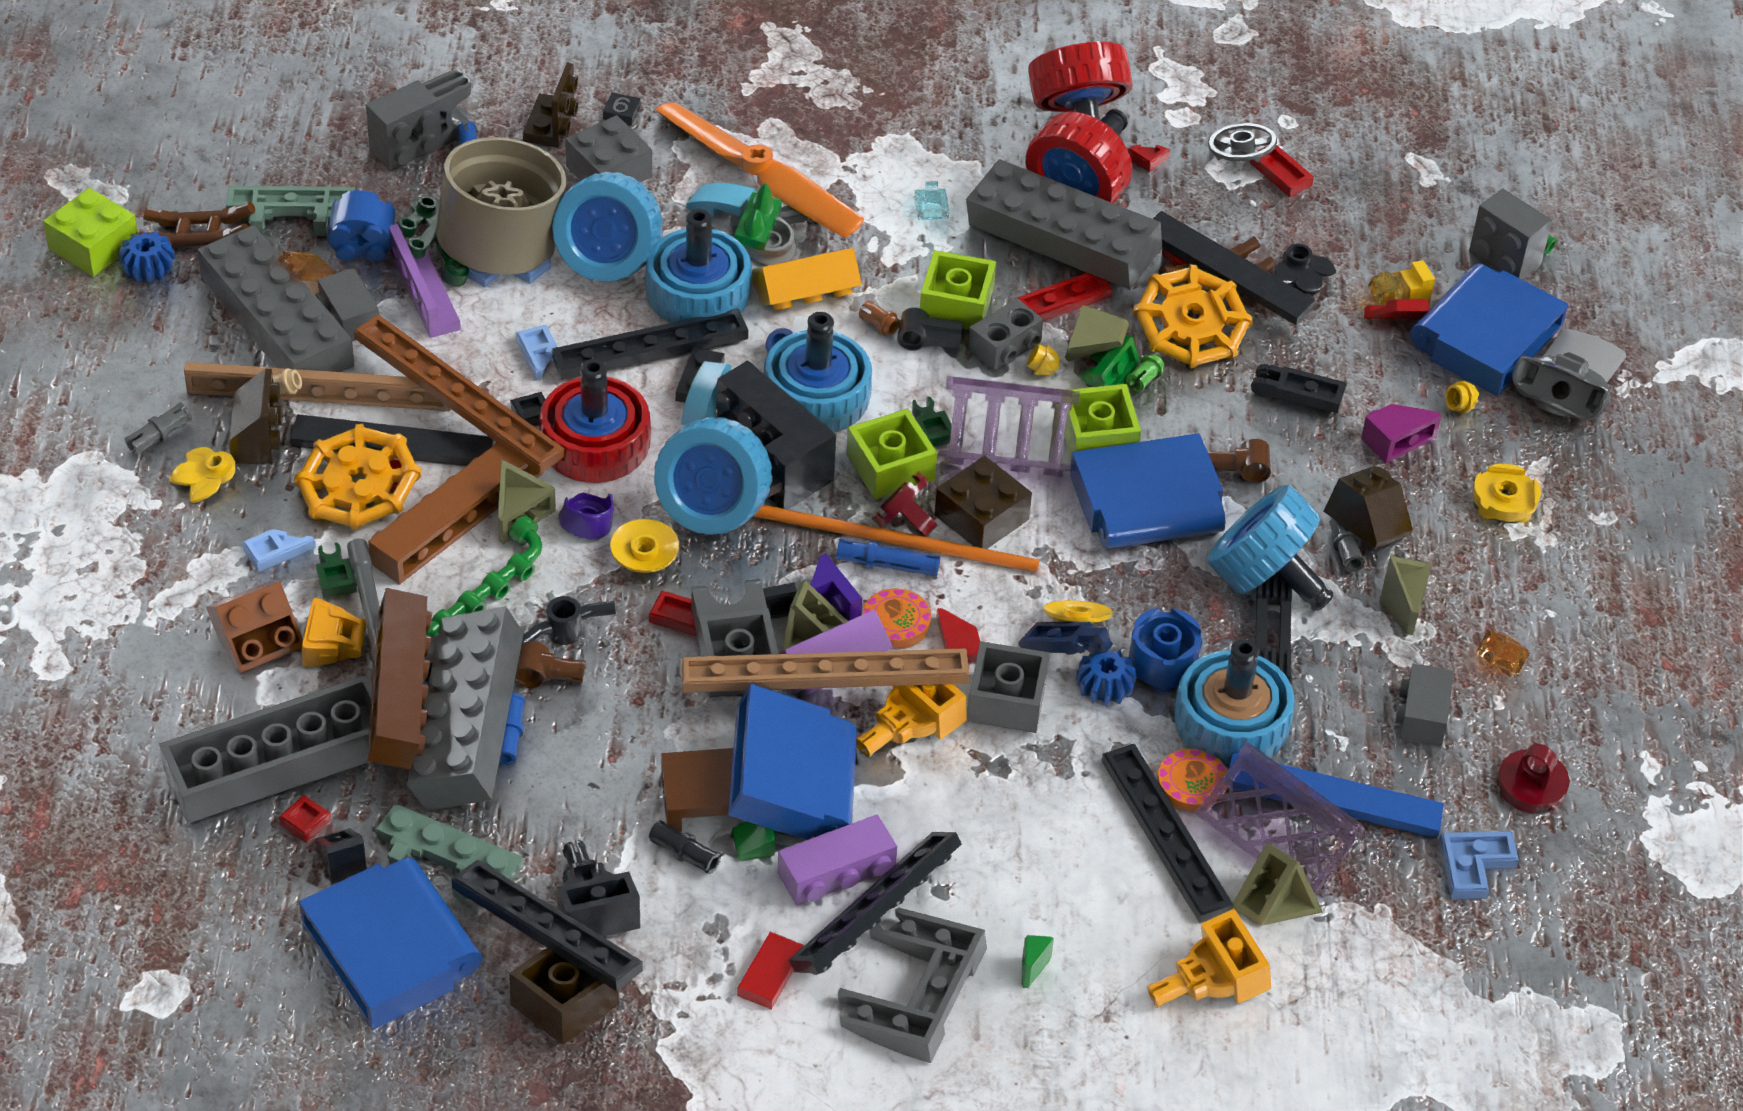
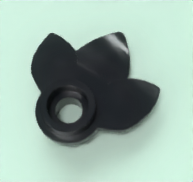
(1304, 269)

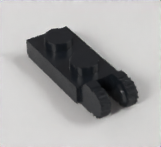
(1298, 387)

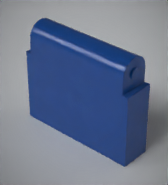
(1488, 326)
(1149, 491)
(791, 765)
(389, 939)

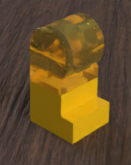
(1404, 284)

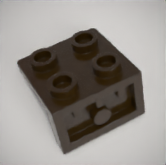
(553, 113)

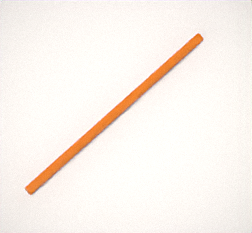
(898, 538)

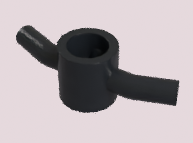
(565, 620)

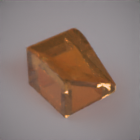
(1503, 651)

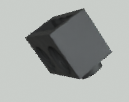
(1005, 334)

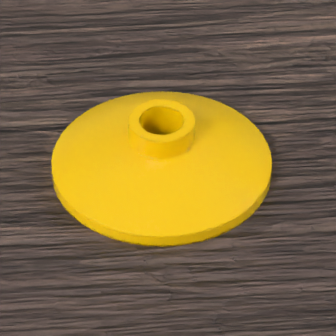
(644, 545)
(1078, 611)

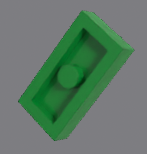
(758, 219)
(1113, 365)

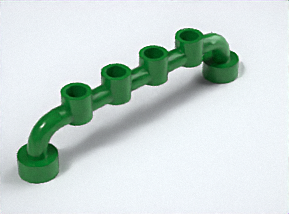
(494, 583)

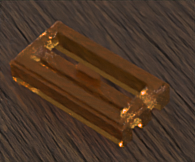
(305, 265)

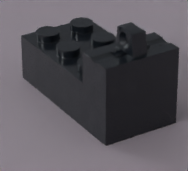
(795, 440)

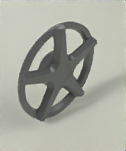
(1242, 141)

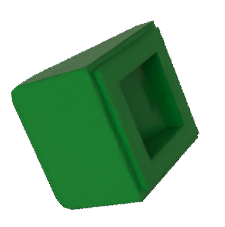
(753, 841)
(1035, 956)

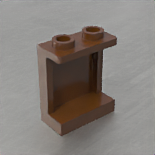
(695, 784)

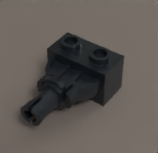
(597, 899)

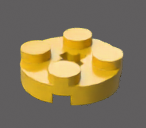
(1494, 504)

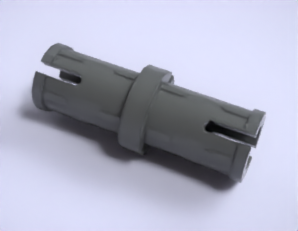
(158, 429)

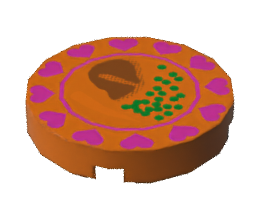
(902, 614)
(1190, 777)

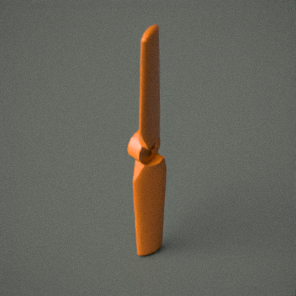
(784, 181)

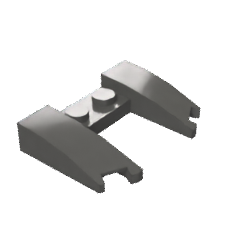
(918, 1028)

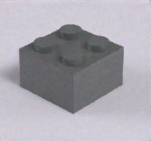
(608, 148)
(1510, 234)
(1008, 687)

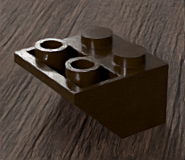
(255, 420)

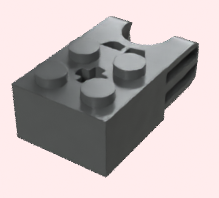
(417, 118)
(733, 628)

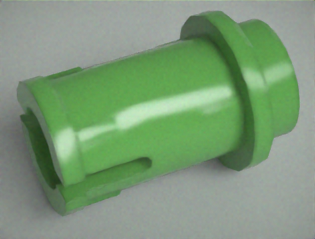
(1150, 367)

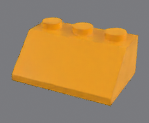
(807, 278)

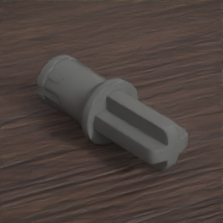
(1348, 546)

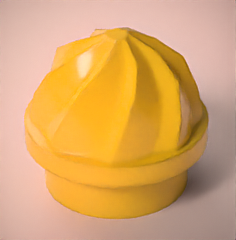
(1043, 360)
(1461, 397)

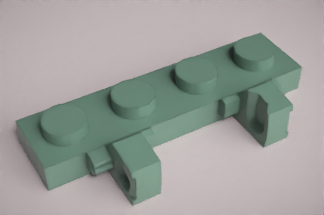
(287, 201)
(420, 836)

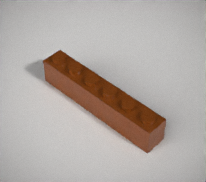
(442, 516)

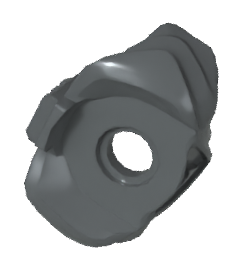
(1538, 375)

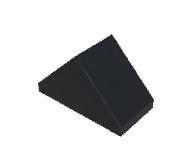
(342, 854)

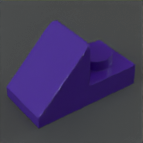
(836, 588)

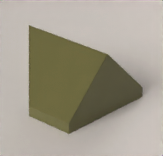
(1095, 333)
(521, 496)
(1404, 590)
(809, 616)
(1276, 889)

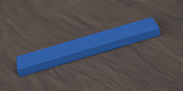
(1363, 800)

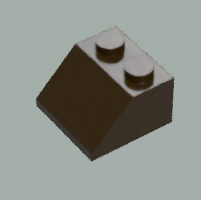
(1370, 506)

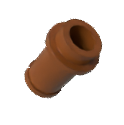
(885, 321)

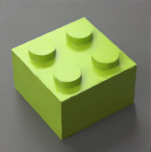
(89, 231)
(958, 287)
(1102, 419)
(890, 452)

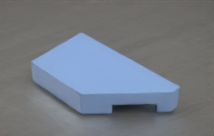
(536, 348)
(275, 547)

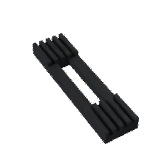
(1274, 592)

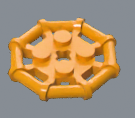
(1188, 330)
(352, 462)

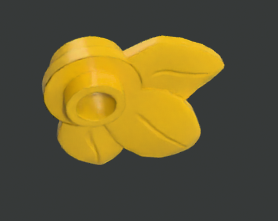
(203, 472)

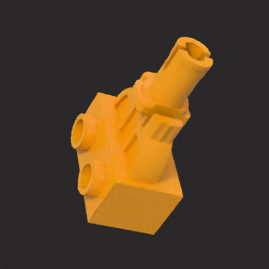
(915, 713)
(1218, 965)

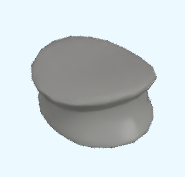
(780, 245)

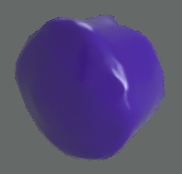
(587, 515)

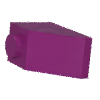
(1399, 430)

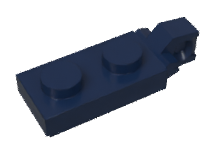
(1066, 638)

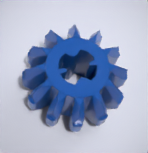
(146, 256)
(1106, 677)

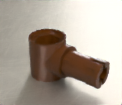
(1249, 460)
(539, 665)

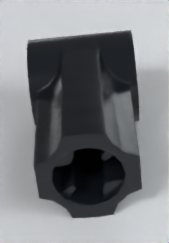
(919, 329)

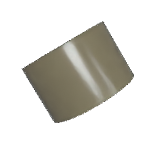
(499, 205)

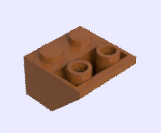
(256, 625)

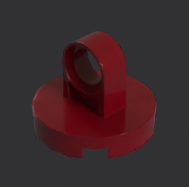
(903, 502)
(1533, 779)

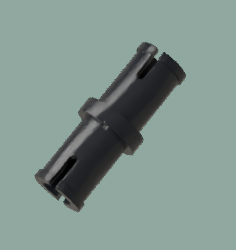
(684, 847)

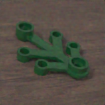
(425, 211)

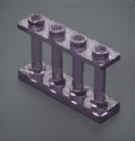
(1028, 398)

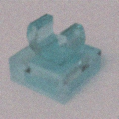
(931, 202)

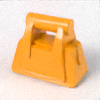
(327, 633)

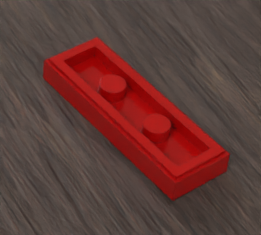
(1067, 295)

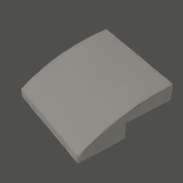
(1601, 355)

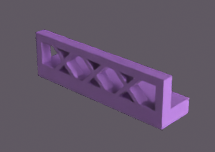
(424, 287)

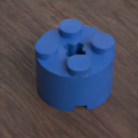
(361, 226)
(1164, 647)

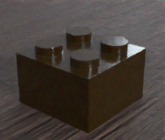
(983, 503)
(559, 995)

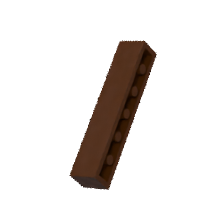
(399, 679)

